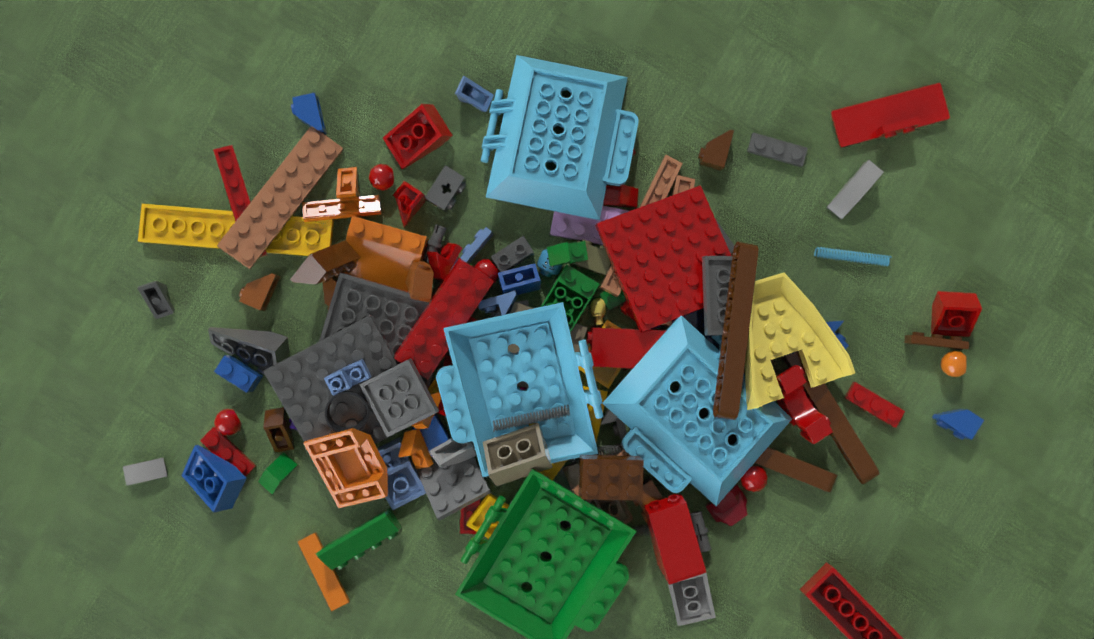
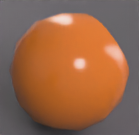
(954, 363)

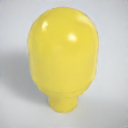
(598, 310)

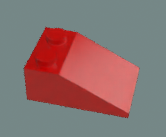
(417, 135)

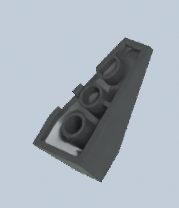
(253, 346)

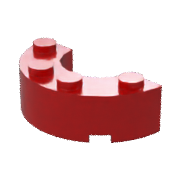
(800, 407)

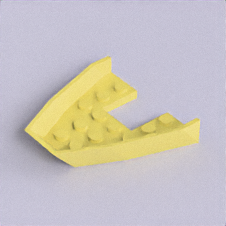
(787, 323)

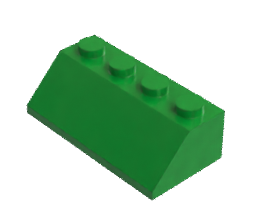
(360, 539)

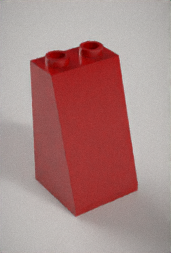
(620, 346)
(674, 539)

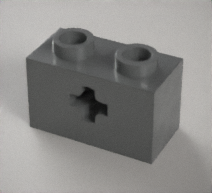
(445, 179)
(512, 254)

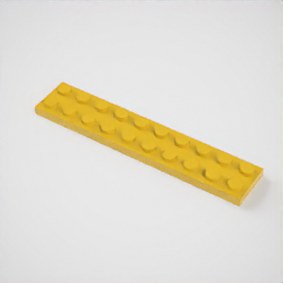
(207, 227)

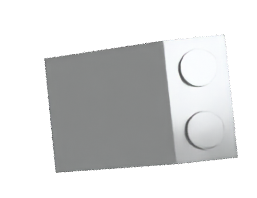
(692, 600)

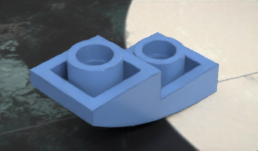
(347, 377)

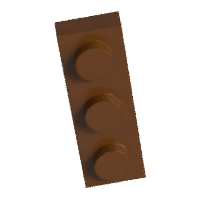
(936, 341)

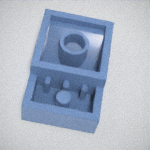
(403, 478)

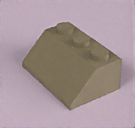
(516, 453)

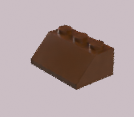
(326, 264)

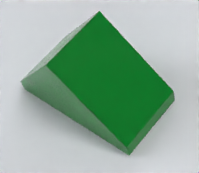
(277, 472)

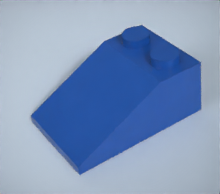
(213, 479)

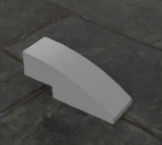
(855, 189)
(452, 452)

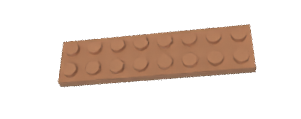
(280, 197)

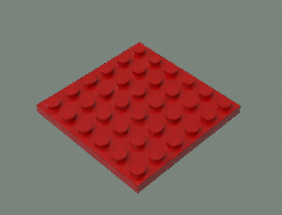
(661, 254)

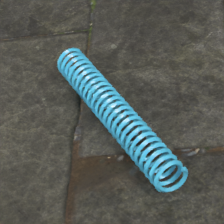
(864, 259)

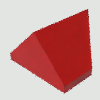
(408, 201)

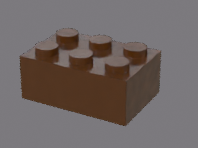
(610, 477)

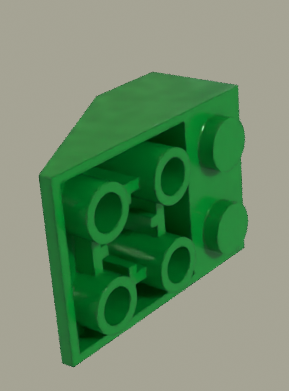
(574, 291)

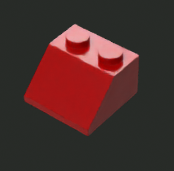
(955, 313)

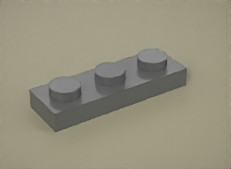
(777, 150)

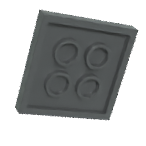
(399, 397)
(453, 486)

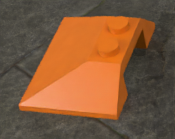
(350, 466)

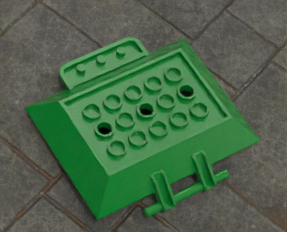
(566, 589)

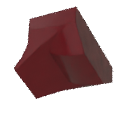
(731, 508)

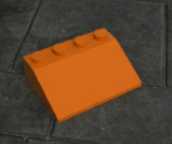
(384, 252)

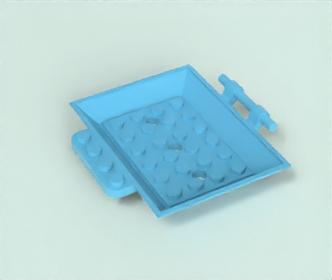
(589, 152)
(486, 377)
(667, 424)

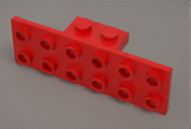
(890, 115)

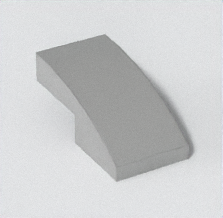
(144, 471)

